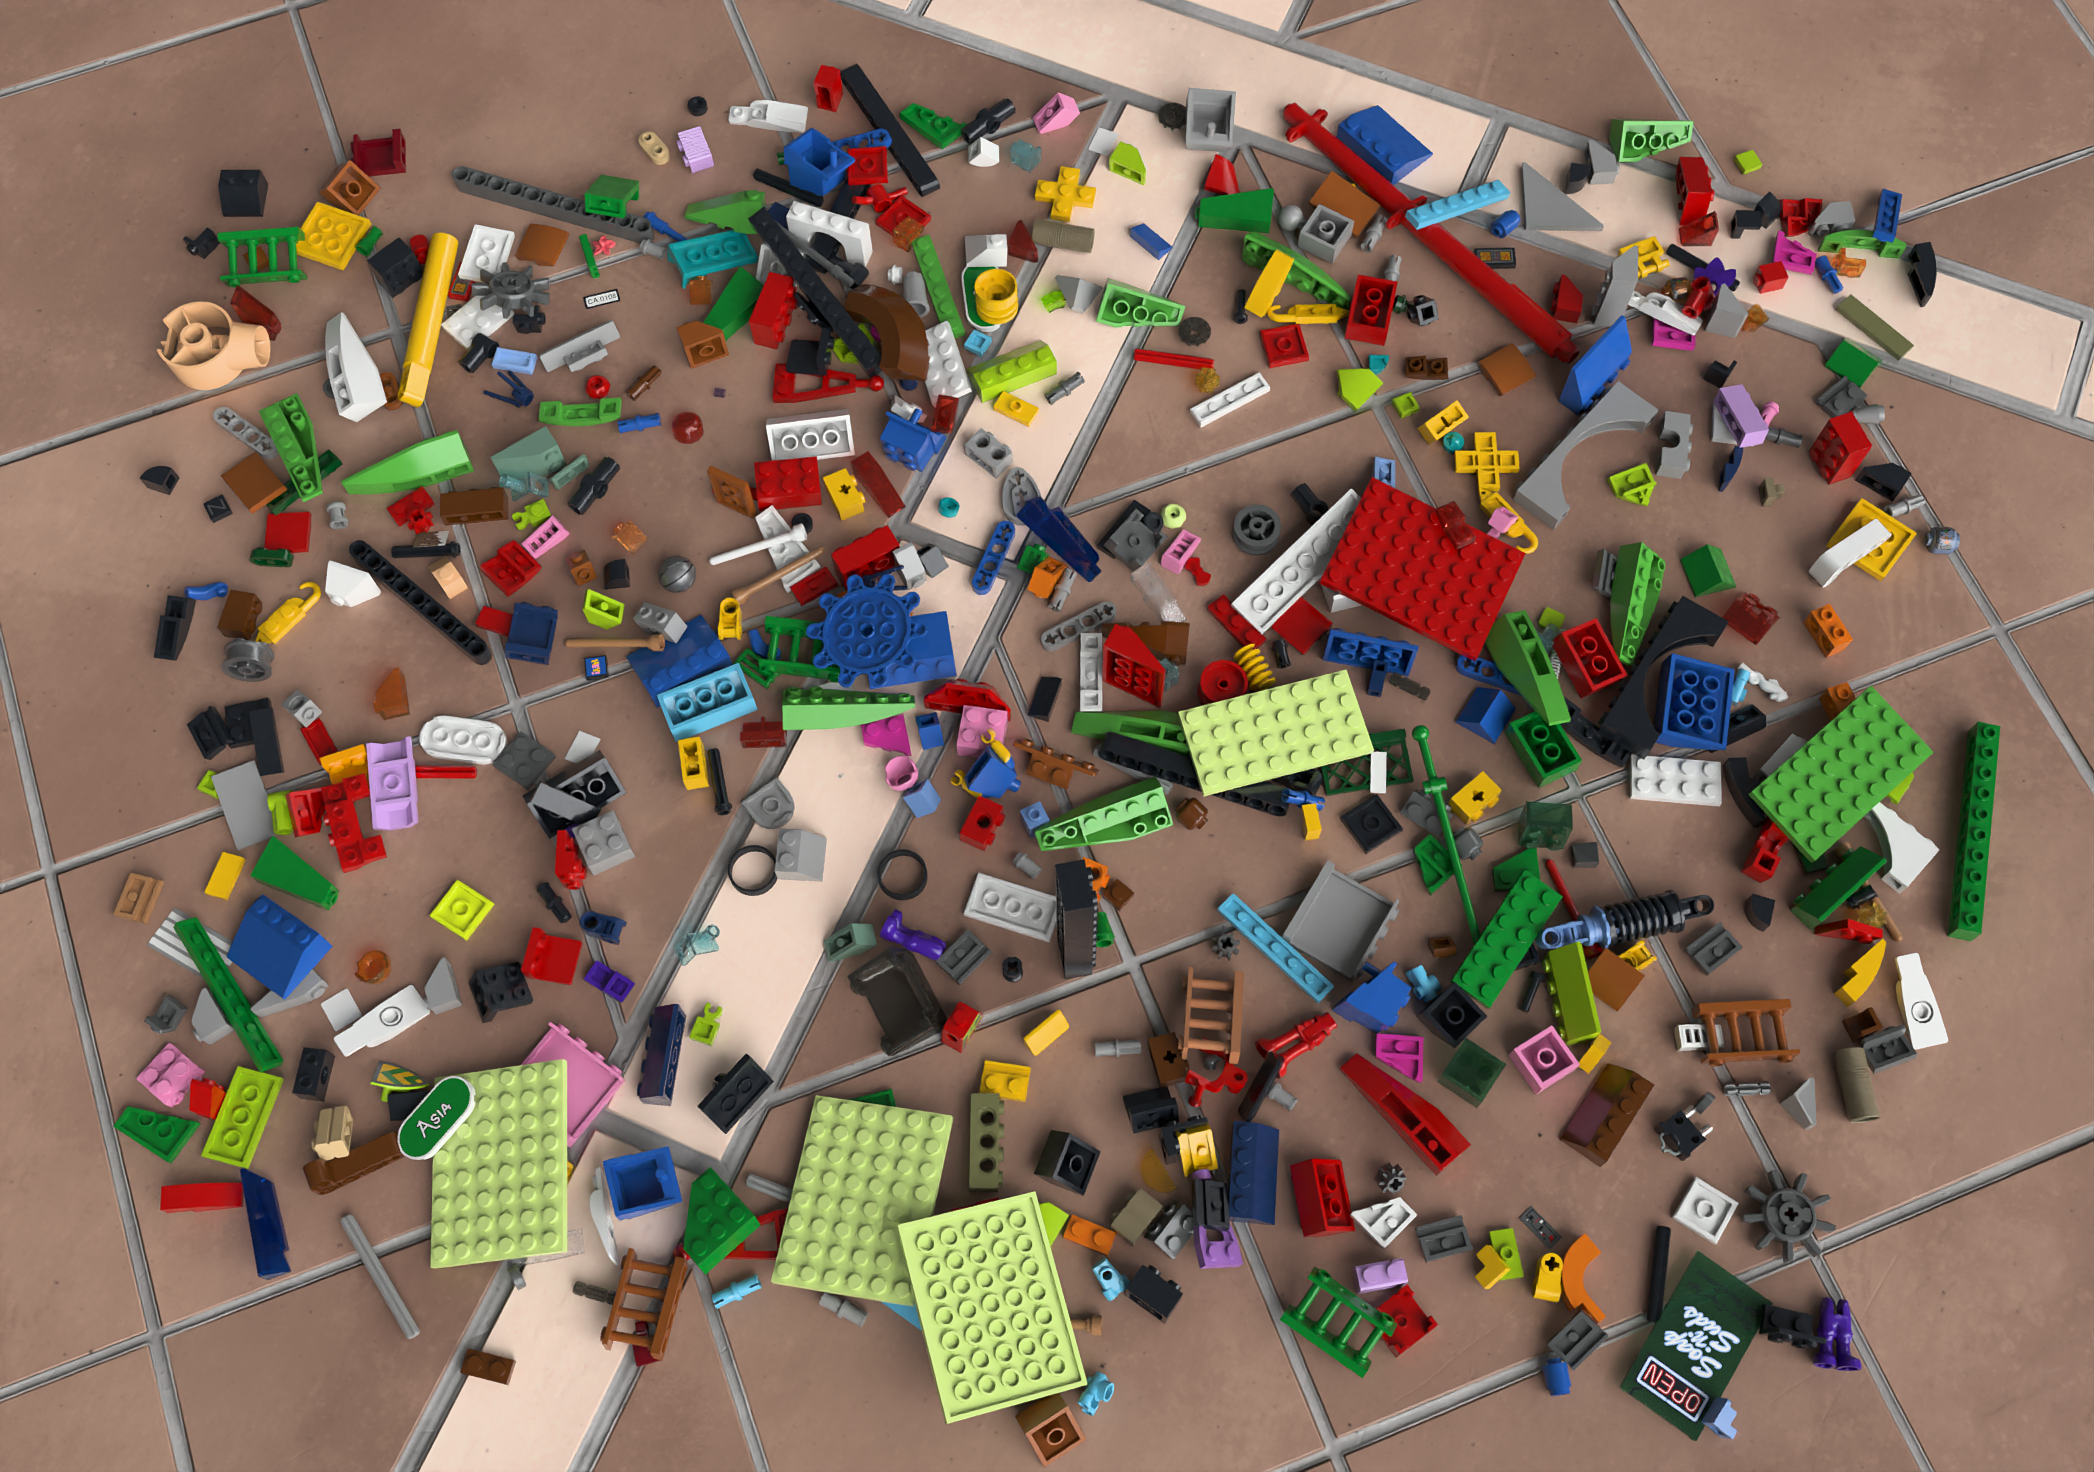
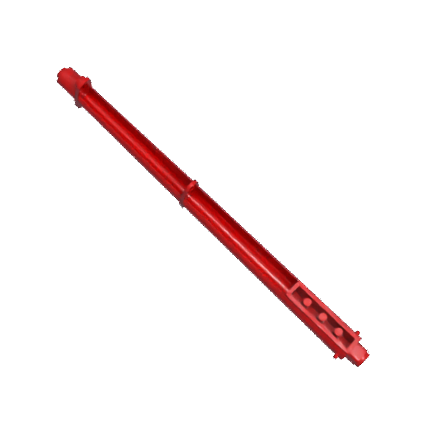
(1506, 298)

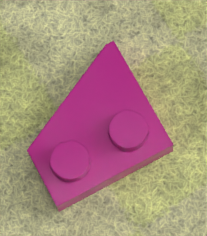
(1793, 255)
(1670, 337)
(1401, 1053)

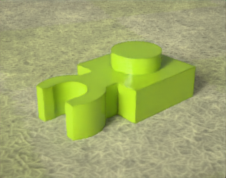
(535, 513)
(706, 1028)

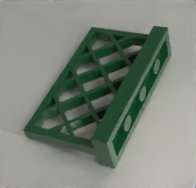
(1378, 741)

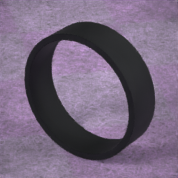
(751, 848)
(902, 852)

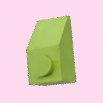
(1128, 163)
(602, 610)

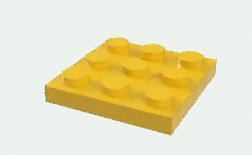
(331, 235)
(1883, 557)

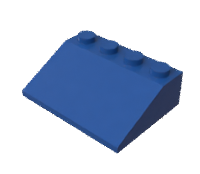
(1382, 143)
(1597, 368)
(1362, 650)
(932, 653)
(693, 657)
(1693, 703)
(276, 947)

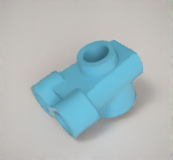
(1739, 692)
(1424, 986)
(1111, 1283)
(1097, 1389)

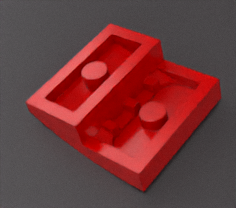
(510, 568)
(1302, 625)

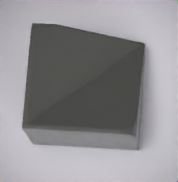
(1585, 855)

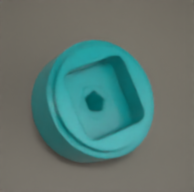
(1453, 442)
(948, 507)

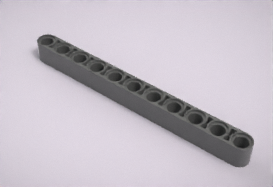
(549, 204)

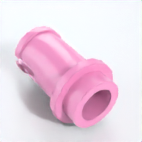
(1769, 410)

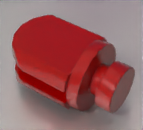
(419, 245)

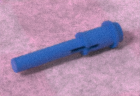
(662, 227)

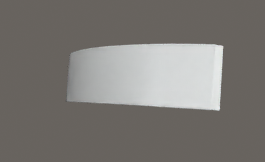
(1091, 672)

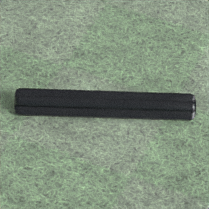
(784, 186)
(1692, 261)
(1659, 1272)

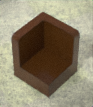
(1862, 1024)

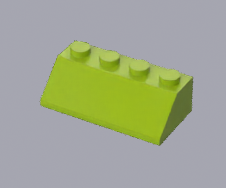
(1013, 370)
(1571, 994)

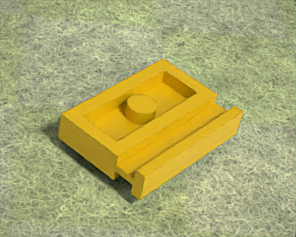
(1006, 1079)
(1197, 1149)

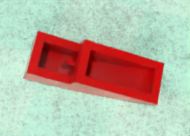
(201, 1197)

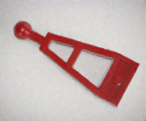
(785, 385)
(778, 1216)

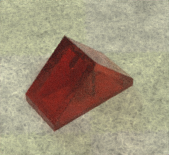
(1700, 232)
(1022, 245)

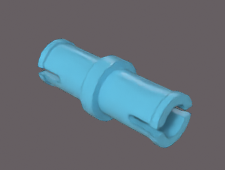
(736, 1291)

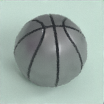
(677, 574)

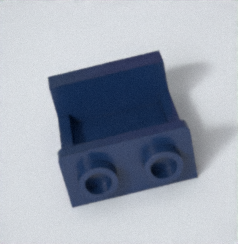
(531, 633)

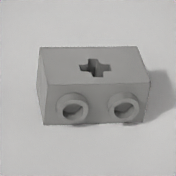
(660, 621)

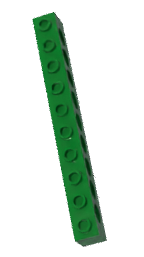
(1974, 832)

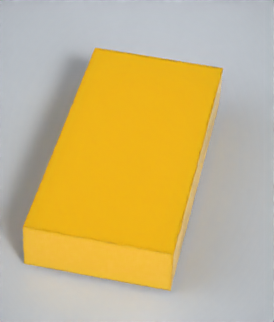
(225, 876)

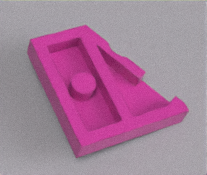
(887, 734)

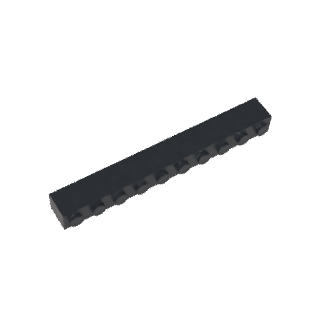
(816, 291)

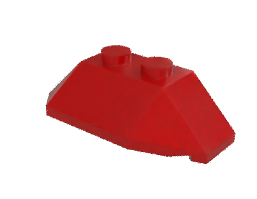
(959, 692)

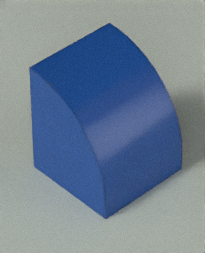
(929, 730)

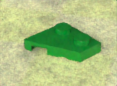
(1433, 863)
(1507, 872)

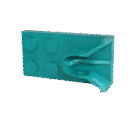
(710, 254)

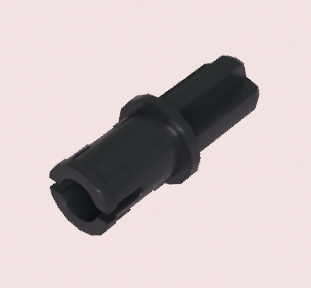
(554, 903)

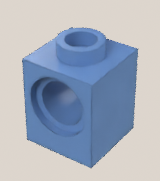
(1033, 818)

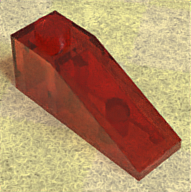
(254, 312)
(877, 484)

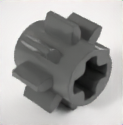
(1222, 941)
(1390, 1178)

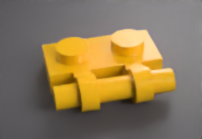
(1650, 251)

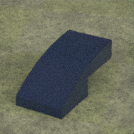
(1730, 469)

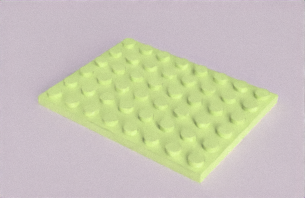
(504, 1170)
(854, 1184)
(990, 1307)

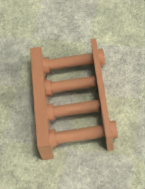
(1232, 1006)

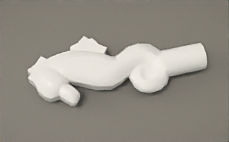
(1770, 686)

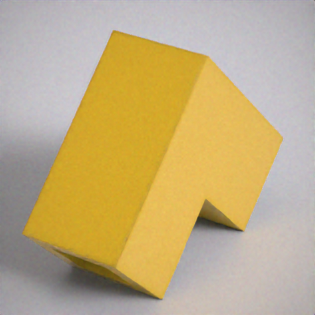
(1311, 822)
(1594, 1053)
(1494, 1267)

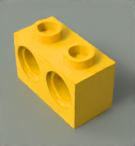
(1443, 422)

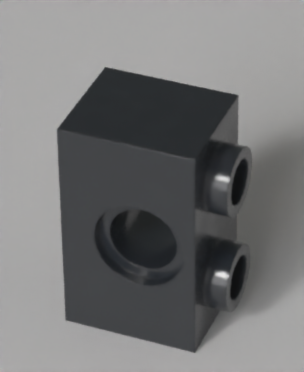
(313, 1074)

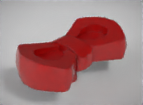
(1201, 578)

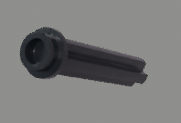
(452, 549)
(722, 806)

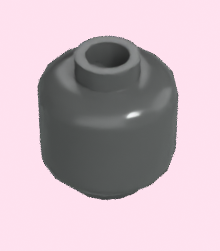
(1467, 843)

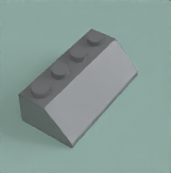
(1616, 289)

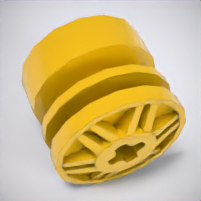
(996, 296)

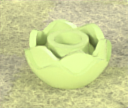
(1173, 521)

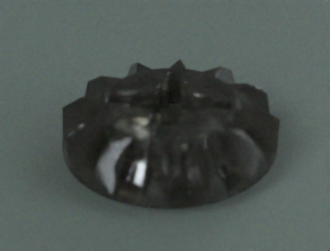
(1166, 113)
(1194, 324)

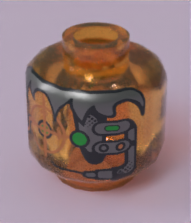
(1677, 289)

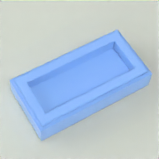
(514, 361)

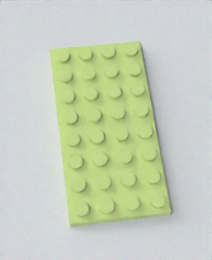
(1275, 732)

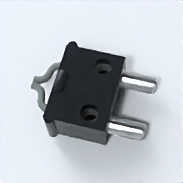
(1681, 1134)

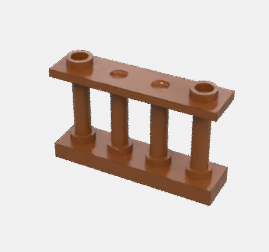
(1753, 1010)
(662, 1319)

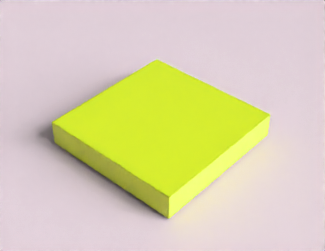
(461, 910)

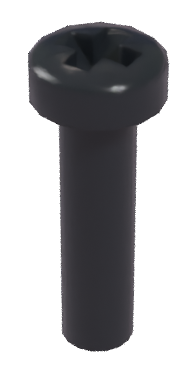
(1241, 317)
(1536, 978)

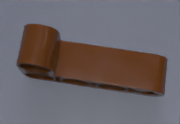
(329, 1176)

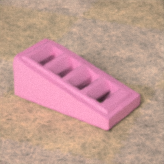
(550, 542)
(1174, 562)

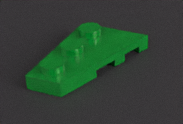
(933, 127)
(157, 1132)

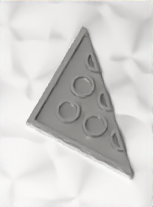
(1550, 208)

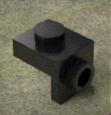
(203, 244)
(527, 324)

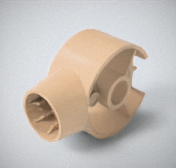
(207, 359)

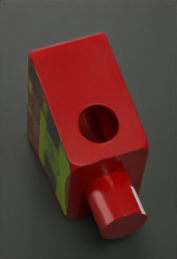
(960, 1025)

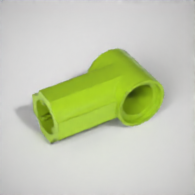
(280, 814)

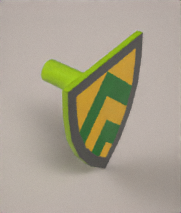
(396, 1078)

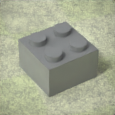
(603, 842)

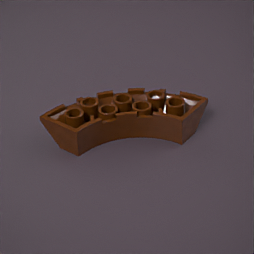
(899, 330)

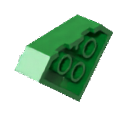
(715, 1221)

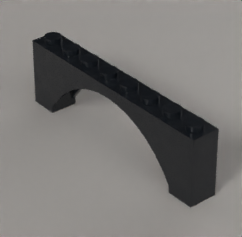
(1628, 719)

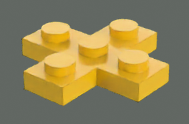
(1065, 194)
(1486, 461)

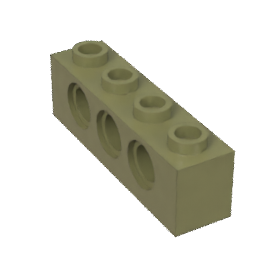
(981, 1105)

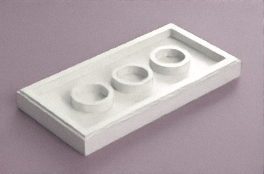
(1012, 907)

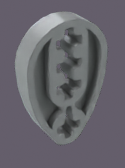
(1010, 493)

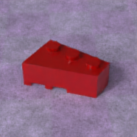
(1694, 187)

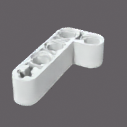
(1848, 552)

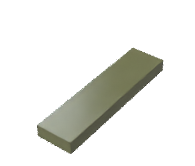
(1874, 327)

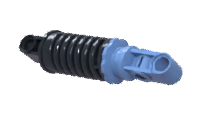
(1628, 921)

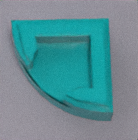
(1377, 363)

